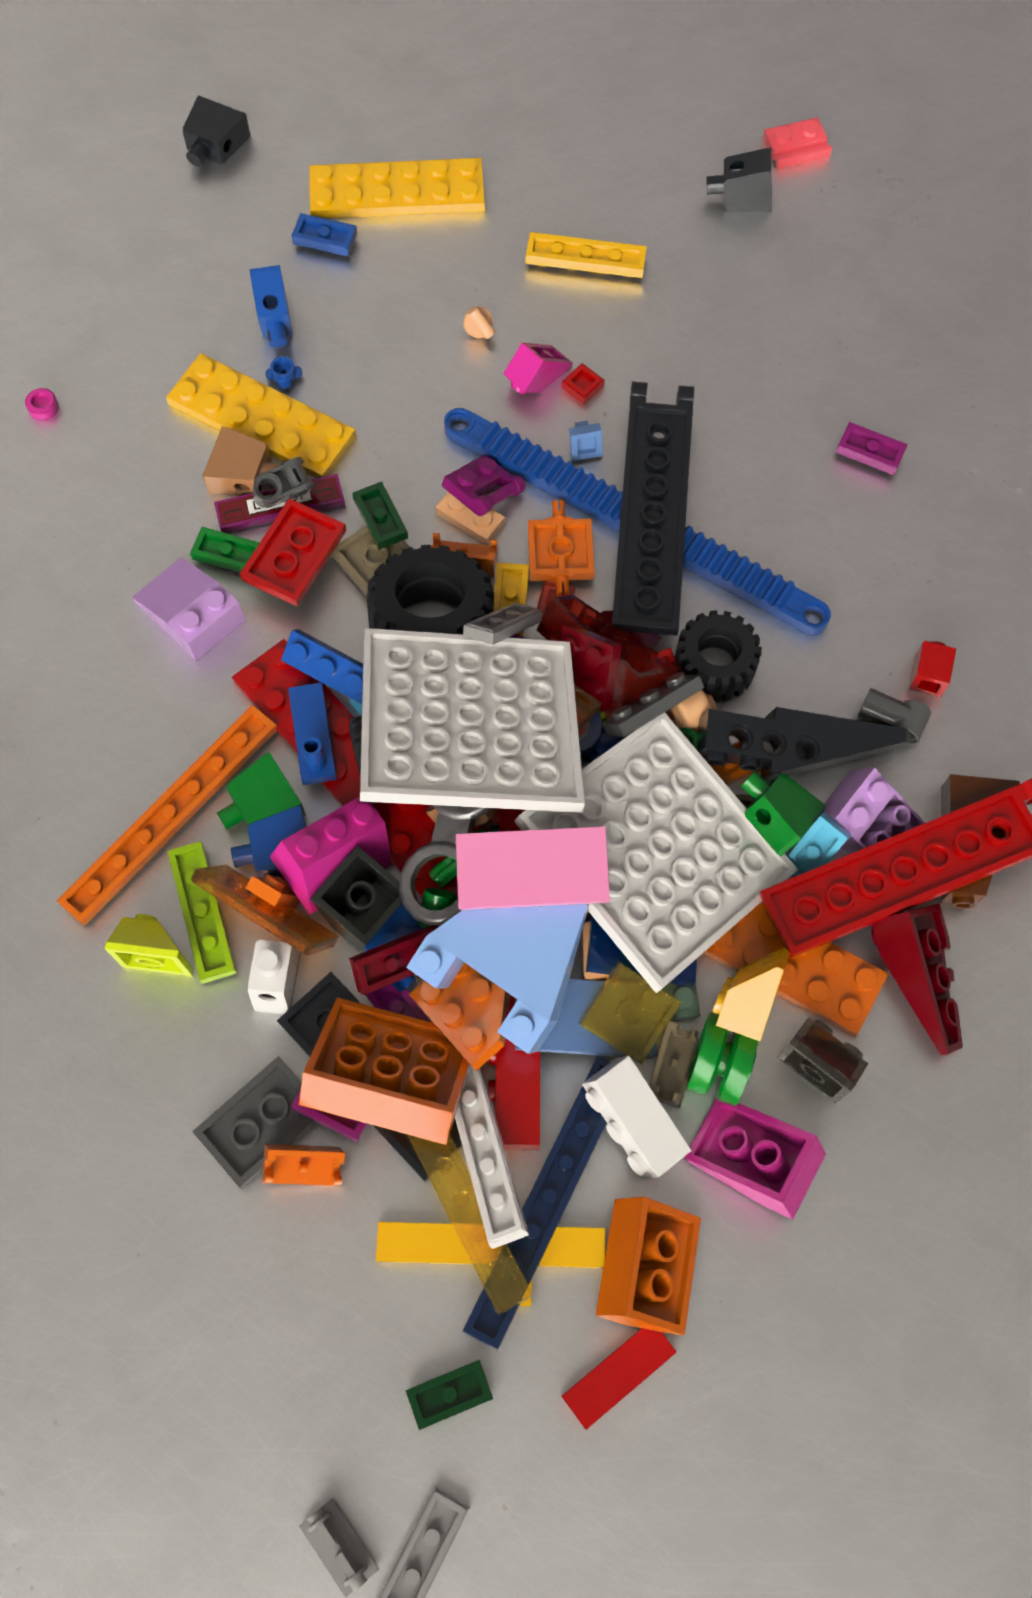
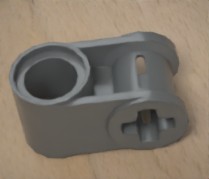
(288, 481)

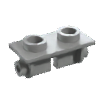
(339, 1548)

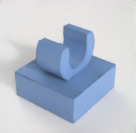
(585, 441)

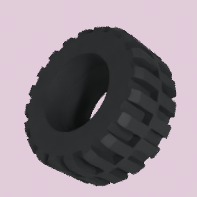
(423, 576)

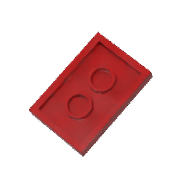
(293, 552)

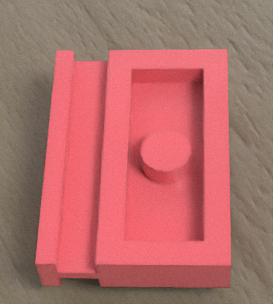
(797, 142)

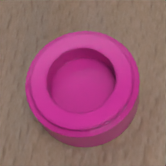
(41, 404)

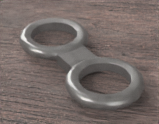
(449, 822)

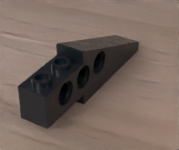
(822, 738)

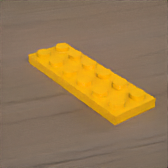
(396, 188)
(256, 410)

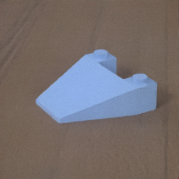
(517, 949)

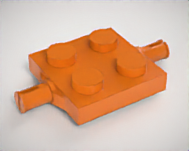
(560, 549)

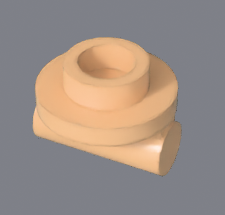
(478, 323)

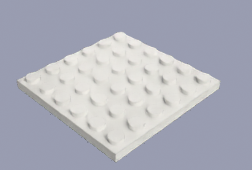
(469, 722)
(676, 850)

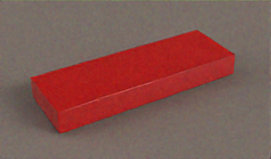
(618, 1375)

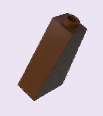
(955, 794)

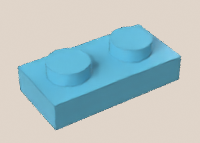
(818, 845)

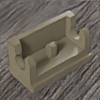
(673, 1064)

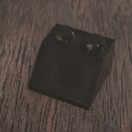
(824, 1059)

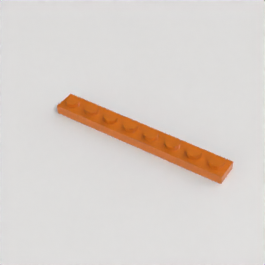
(167, 816)

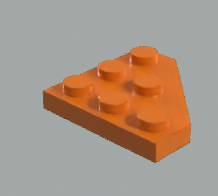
(467, 1013)

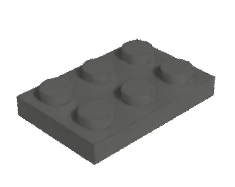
(252, 1118)

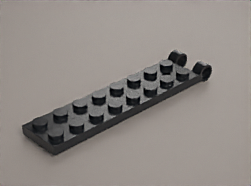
(653, 514)

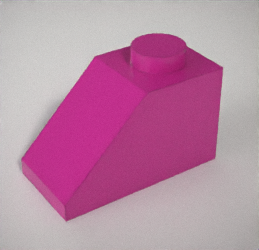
(536, 367)

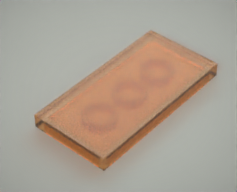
(285, 923)

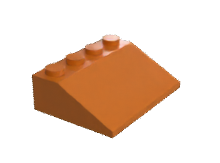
(385, 1071)

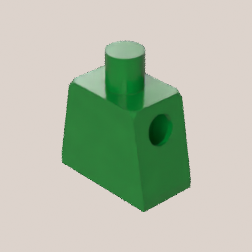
(258, 794)
(780, 810)

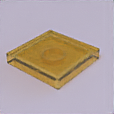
(629, 1013)

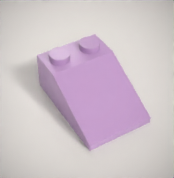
(190, 607)

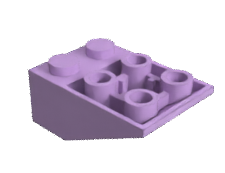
(869, 809)

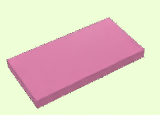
(532, 868)

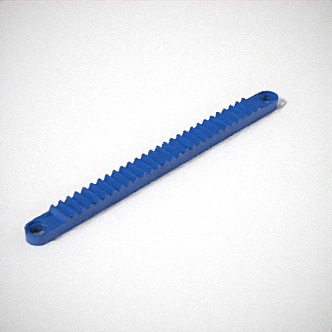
(604, 503)

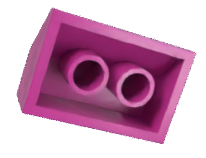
(320, 848)

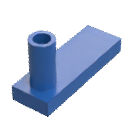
(312, 734)

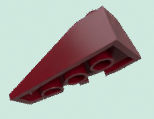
(914, 954)

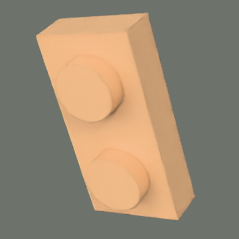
(479, 527)

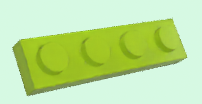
(201, 915)

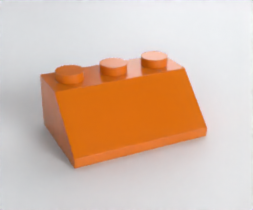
(648, 1265)

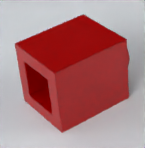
(932, 668)

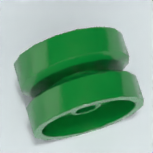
(729, 1060)

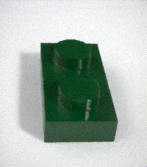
(380, 515)
(449, 1394)

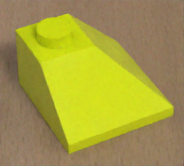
(146, 946)

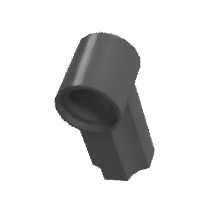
(892, 712)

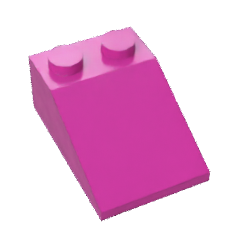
(757, 1156)

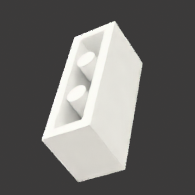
(635, 1118)

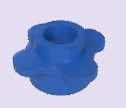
(283, 365)

